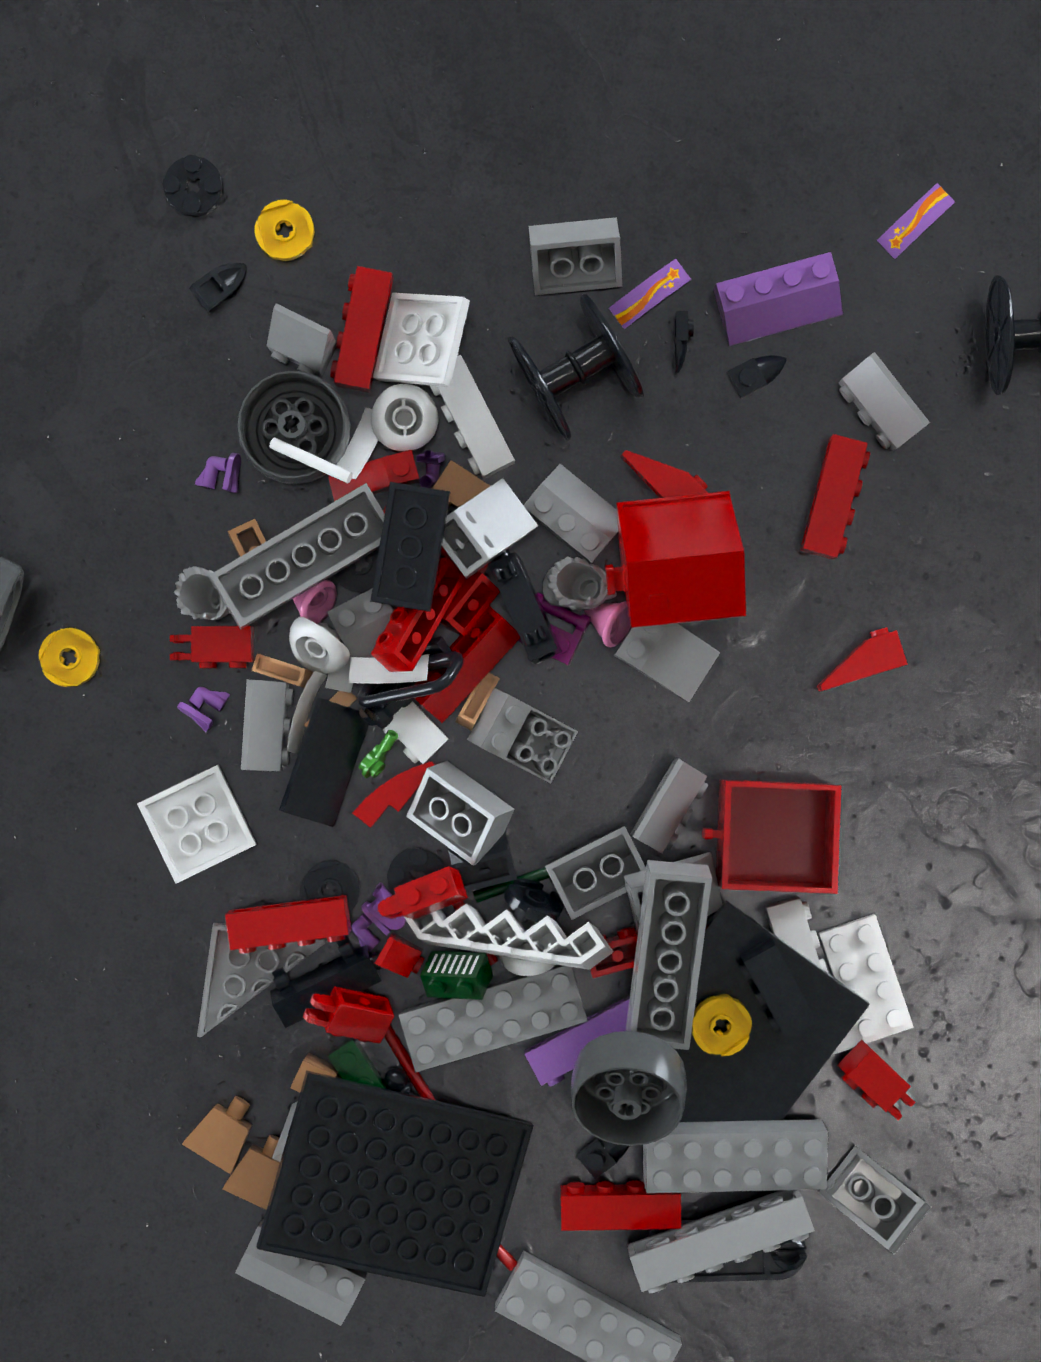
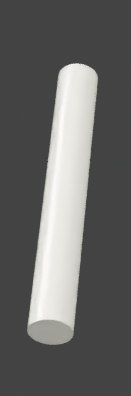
(311, 460)

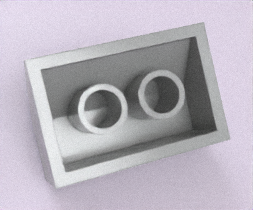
(575, 256)
(882, 403)
(573, 513)
(266, 725)
(669, 806)
(459, 812)
(595, 872)

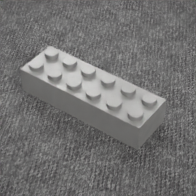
(300, 556)
(669, 951)
(507, 1014)
(738, 1157)
(720, 1239)
(581, 1316)

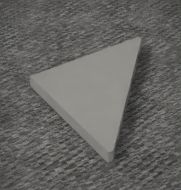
(237, 977)

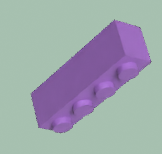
(559, 1052)

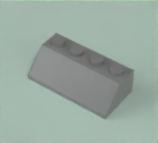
(311, 1284)

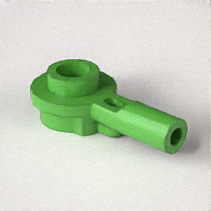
(373, 762)

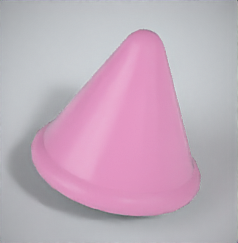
(317, 601)
(611, 622)

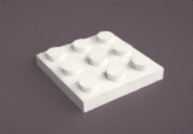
(421, 339)
(197, 824)

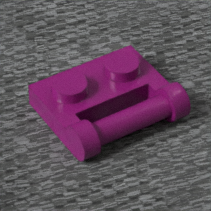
(567, 641)

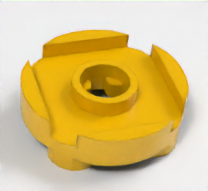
(276, 245)
(53, 663)
(738, 1027)

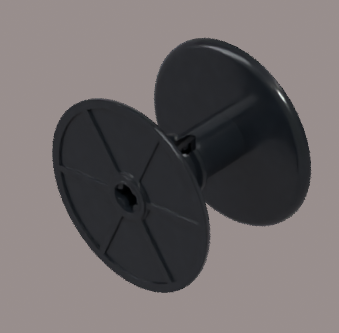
(1006, 335)
(577, 366)

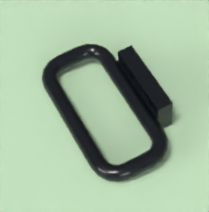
(439, 657)

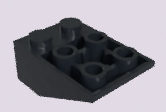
(492, 869)

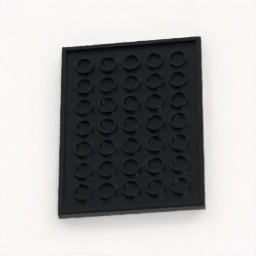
(769, 1071)
(394, 1184)

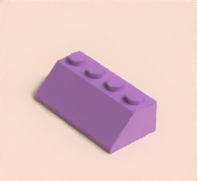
(779, 299)

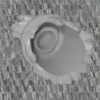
(576, 585)
(198, 595)

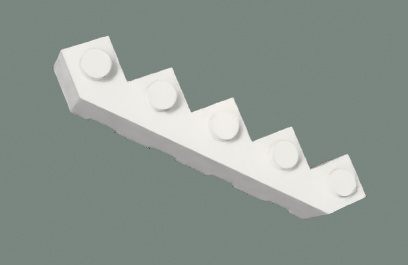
(509, 938)

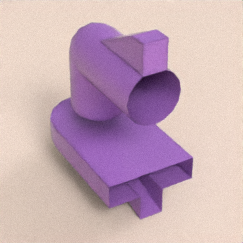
(230, 466)
(432, 470)
(212, 698)
(382, 893)
(361, 930)

